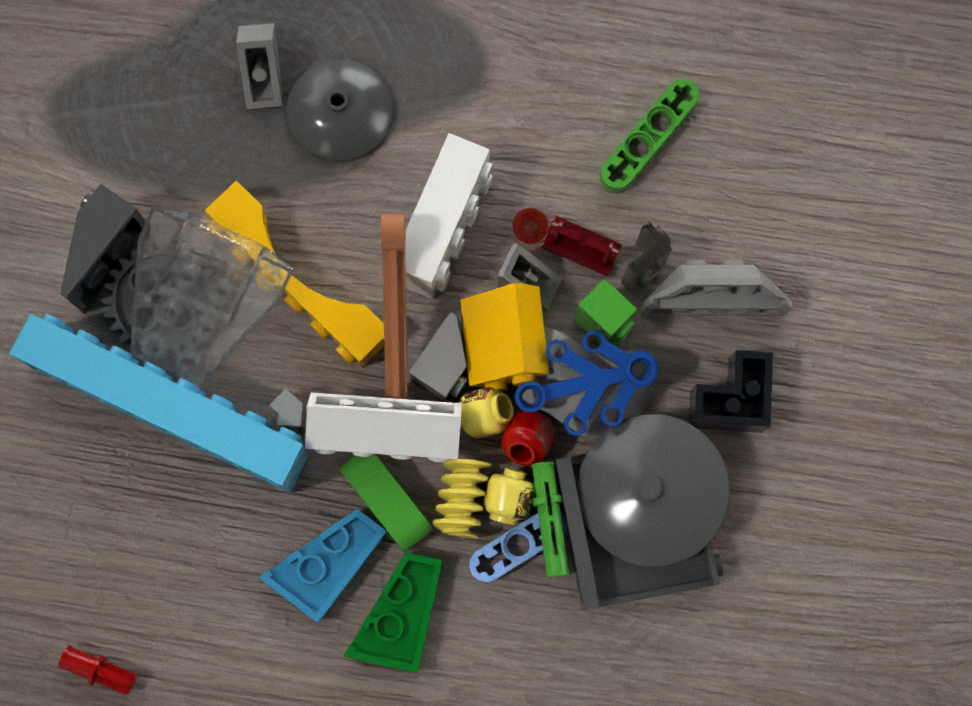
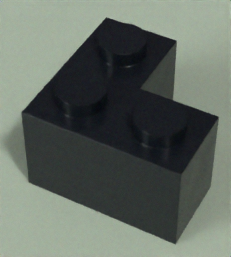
(741, 404)

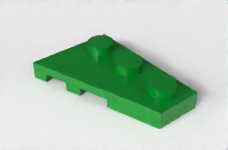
(400, 618)

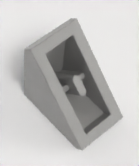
(526, 269)

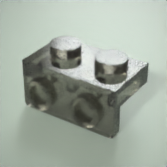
(655, 251)

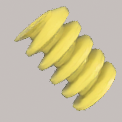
(460, 497)

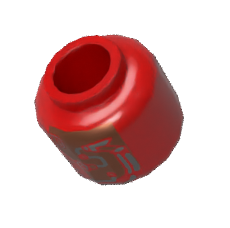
(528, 438)

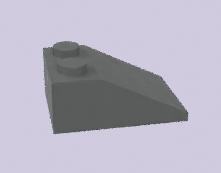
(102, 234)

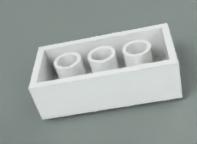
(443, 212)

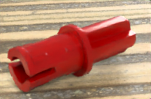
(97, 670)

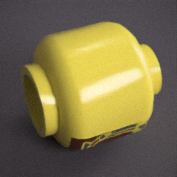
(485, 412)
(509, 496)

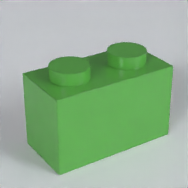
(606, 312)

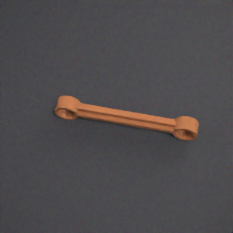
(394, 303)

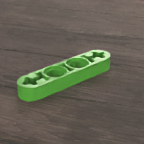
(647, 134)

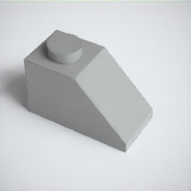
(259, 65)
(442, 362)

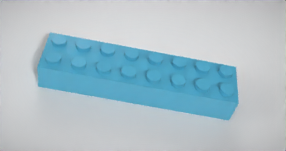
(157, 401)

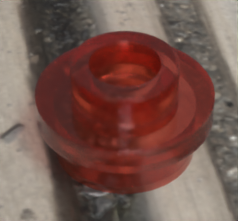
(530, 215)

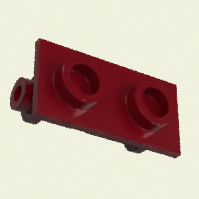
(581, 246)

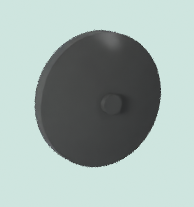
(653, 490)

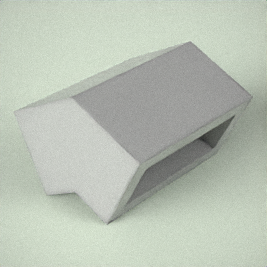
(290, 412)

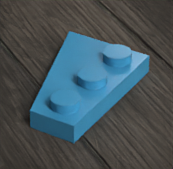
(325, 566)

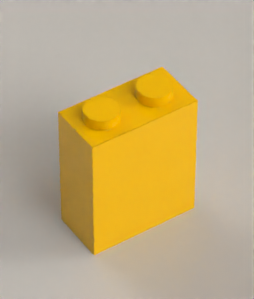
(504, 336)

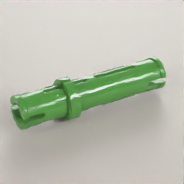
(544, 475)

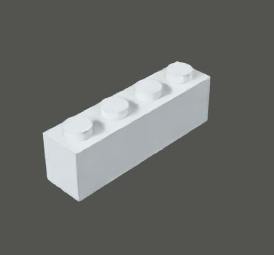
(383, 426)

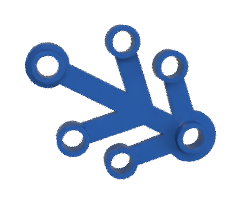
(593, 381)

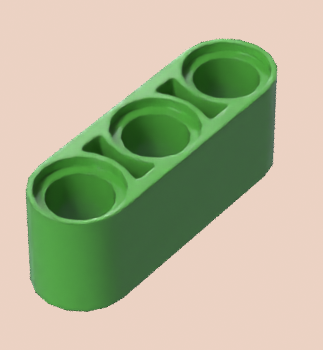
(386, 500)

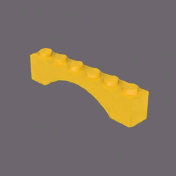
(349, 325)

